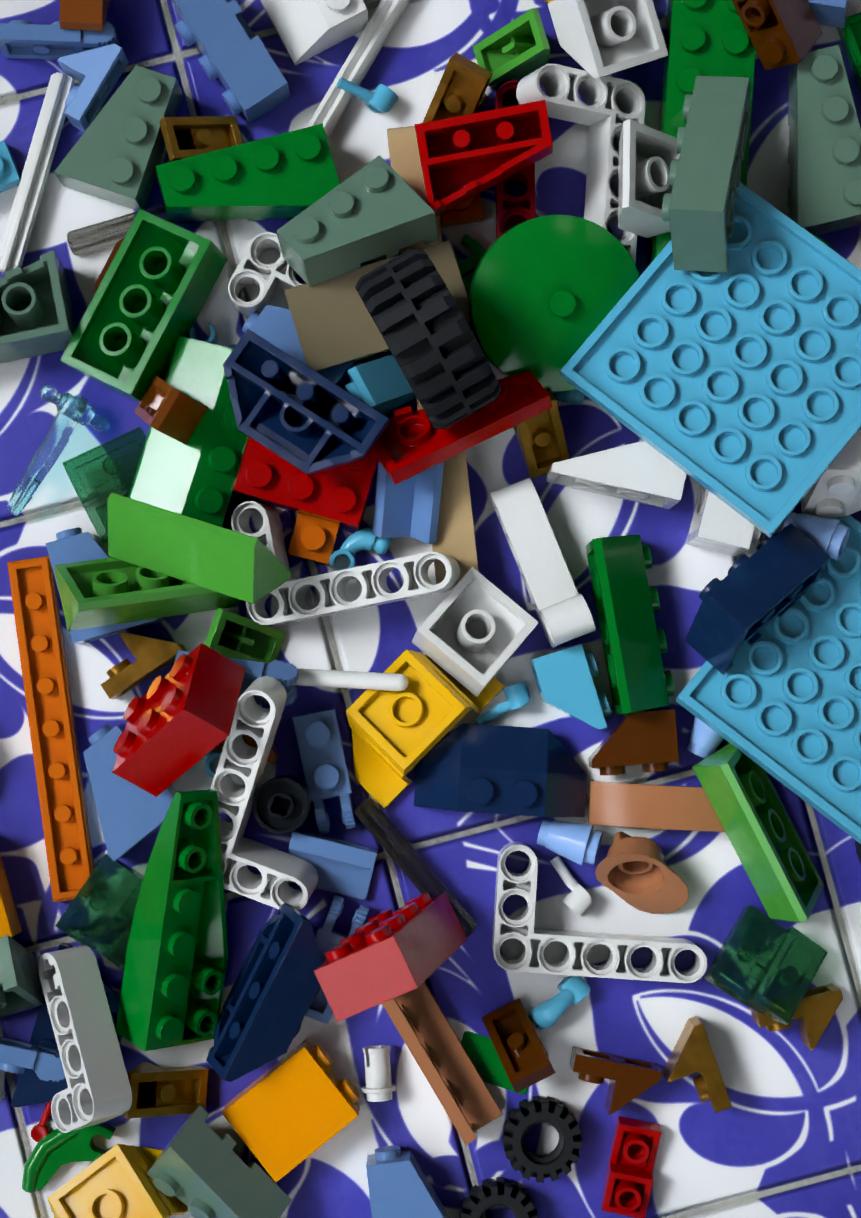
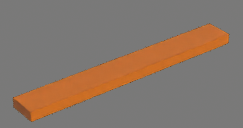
(51, 726)

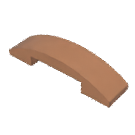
(651, 807)

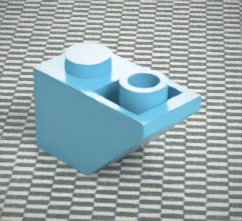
(380, 384)
(568, 685)

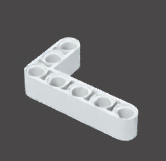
(605, 125)
(333, 584)
(237, 801)
(578, 942)

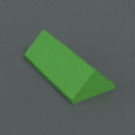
(192, 550)
(120, 592)
(761, 833)

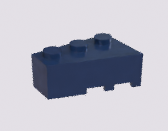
(754, 594)

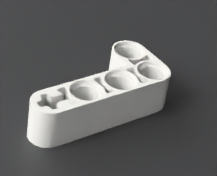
(265, 276)
(541, 563)
(85, 1041)

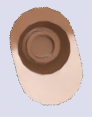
(640, 875)

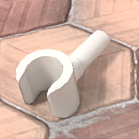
(579, 898)

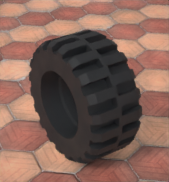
(429, 338)

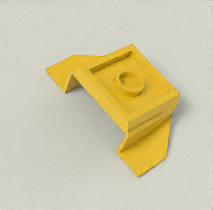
(402, 726)
(116, 1188)

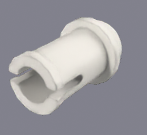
(377, 1073)

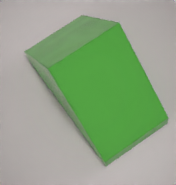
(514, 49)
(244, 638)

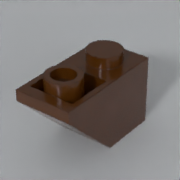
(779, 29)
(638, 739)

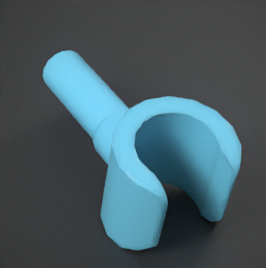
(378, 102)
(516, 695)

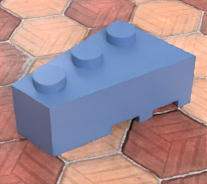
(232, 55)

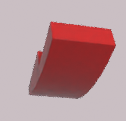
(631, 1167)

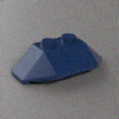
(297, 409)
(501, 773)
(267, 996)

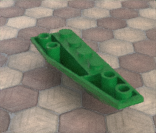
(178, 932)

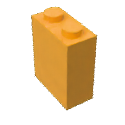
(292, 1109)

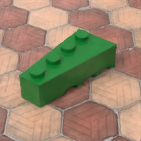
(251, 179)

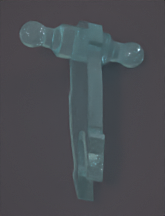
(70, 412)

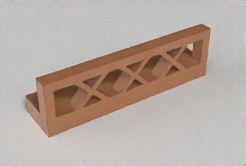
(443, 1061)

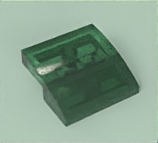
(104, 471)
(104, 910)
(766, 965)

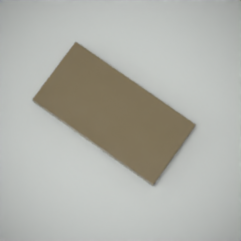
(336, 324)

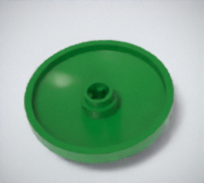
(546, 293)

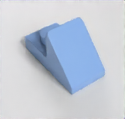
(98, 74)

